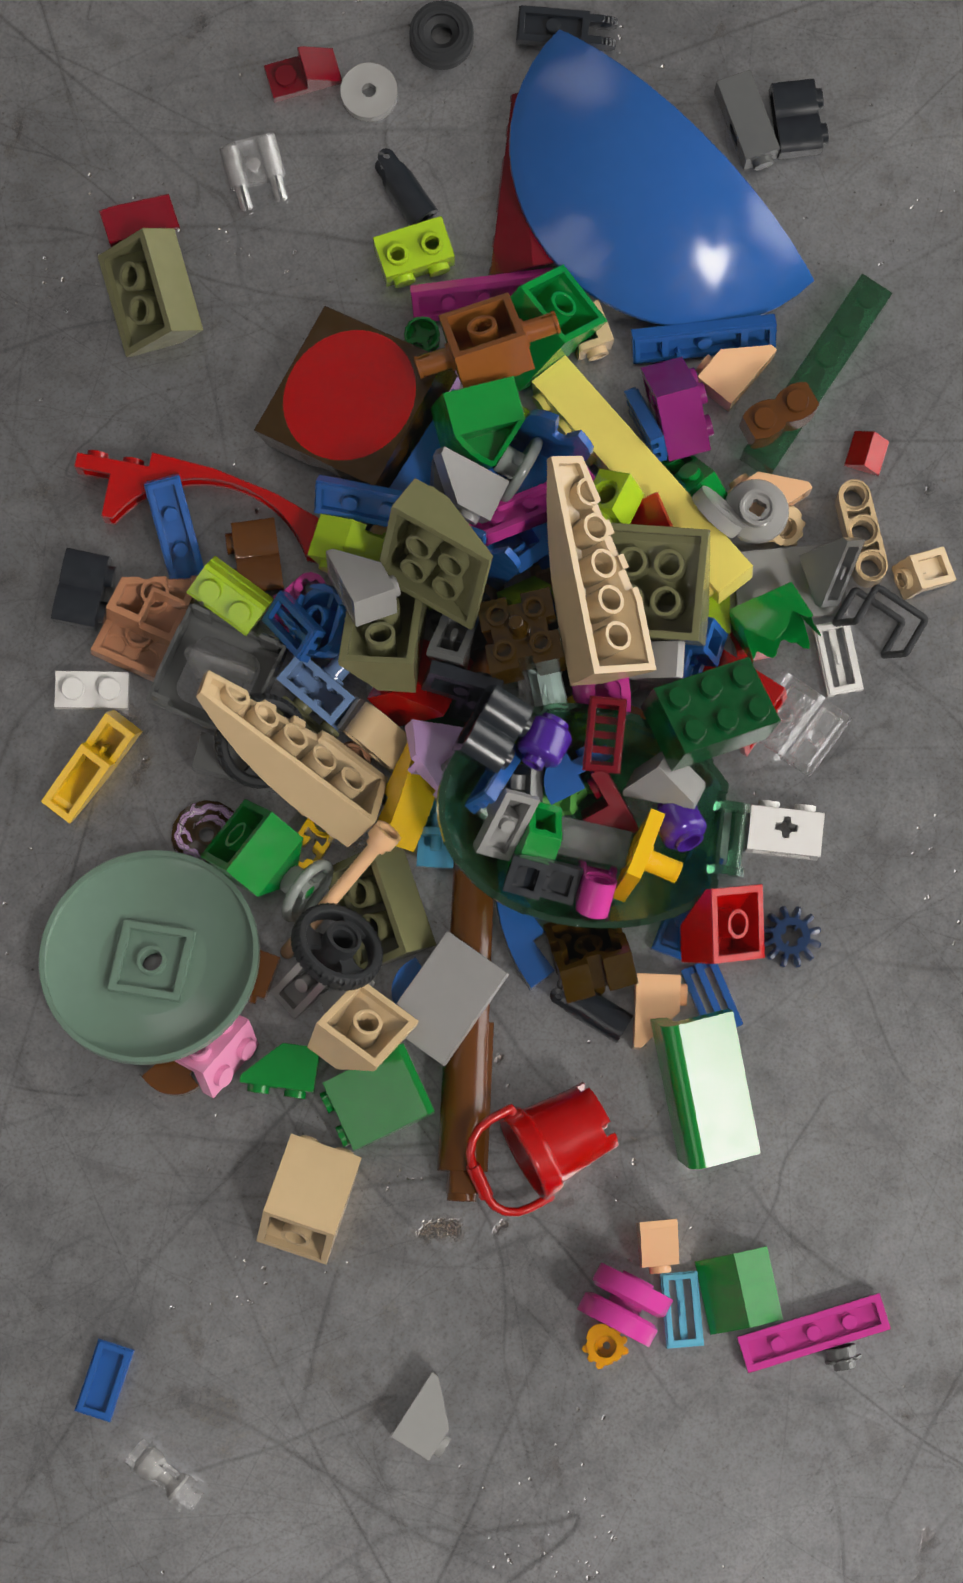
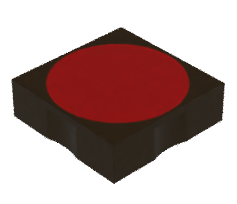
(352, 401)

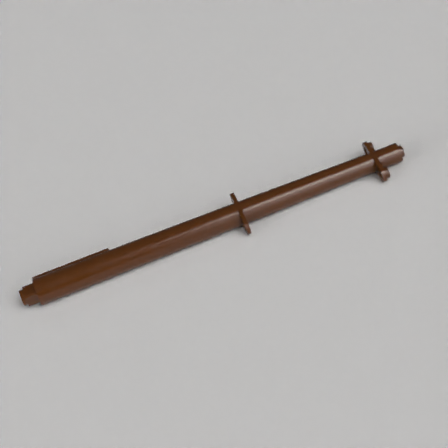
(469, 1071)

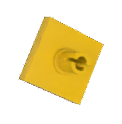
(643, 858)

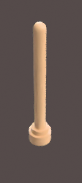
(381, 840)

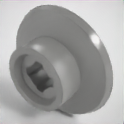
(773, 519)

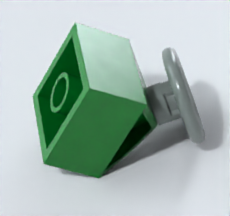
(482, 424)
(264, 856)

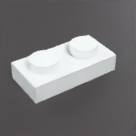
(92, 690)

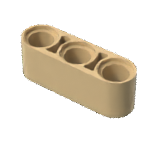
(864, 516)
(377, 735)

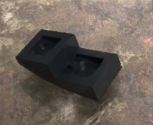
(542, 878)

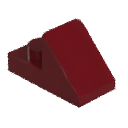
(306, 73)
(610, 810)

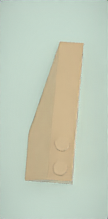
(594, 600)
(303, 767)

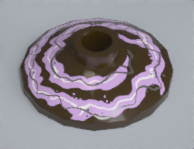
(193, 820)

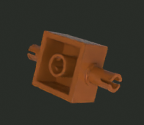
(486, 342)

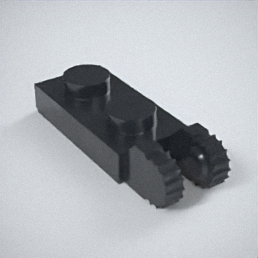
(539, 24)

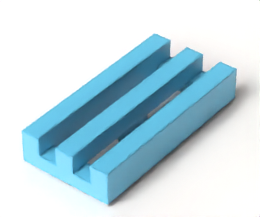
(684, 1341)

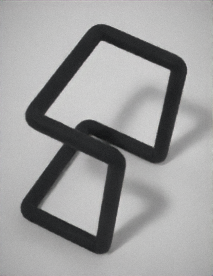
(869, 599)

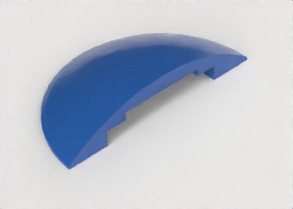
(641, 196)

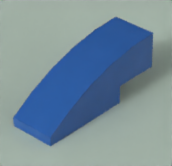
(519, 936)

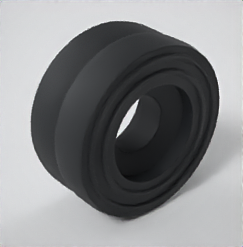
(445, 15)

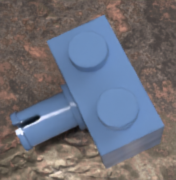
(319, 688)

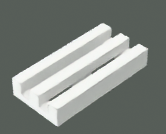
(843, 688)

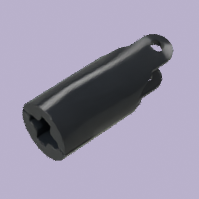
(404, 189)
(596, 1013)

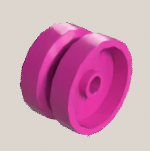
(626, 1301)

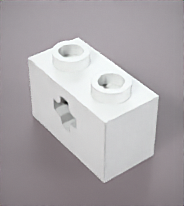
(800, 844)

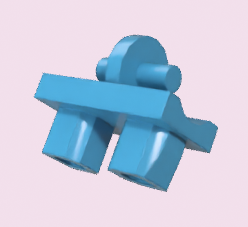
(431, 849)

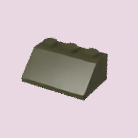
(150, 291)
(387, 649)
(390, 903)

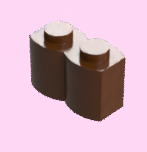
(787, 412)
(257, 553)

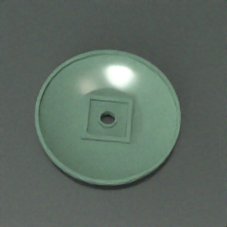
(137, 909)

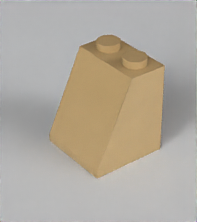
(308, 1198)

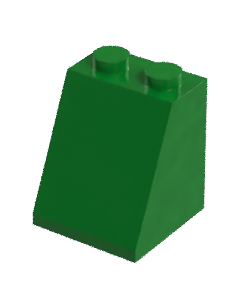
(574, 310)
(377, 1101)

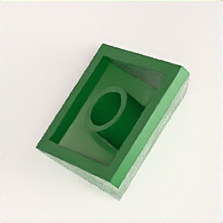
(738, 1290)

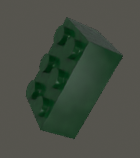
(710, 713)

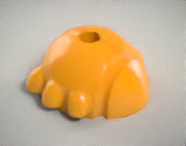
(596, 1337)

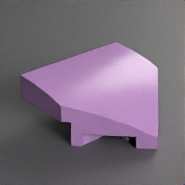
(429, 748)

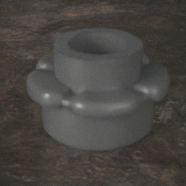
(842, 1356)

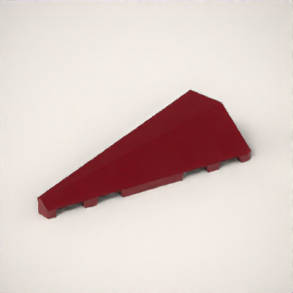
(513, 243)

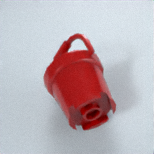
(548, 1143)

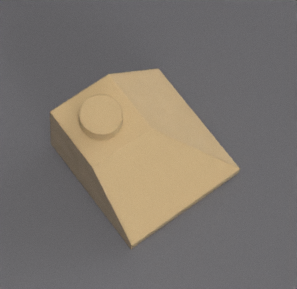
(360, 1030)

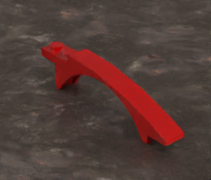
(127, 488)

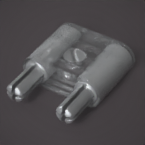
(253, 163)

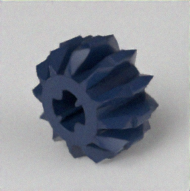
(800, 945)

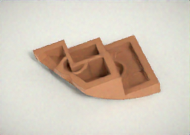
(142, 622)

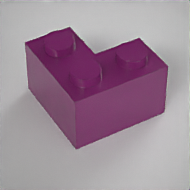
(678, 407)

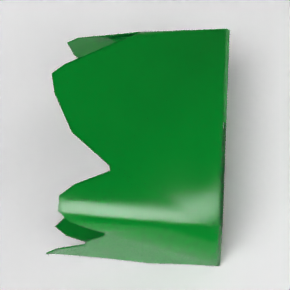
(771, 618)

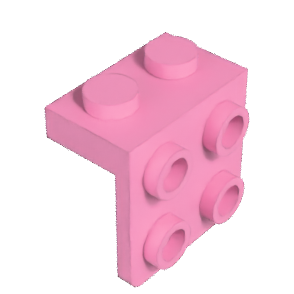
(223, 1057)

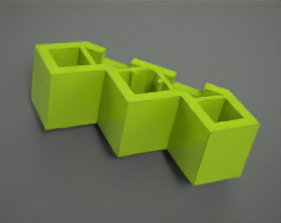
(345, 536)

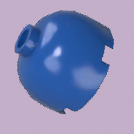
(329, 612)

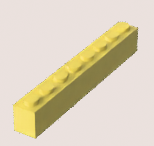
(617, 448)

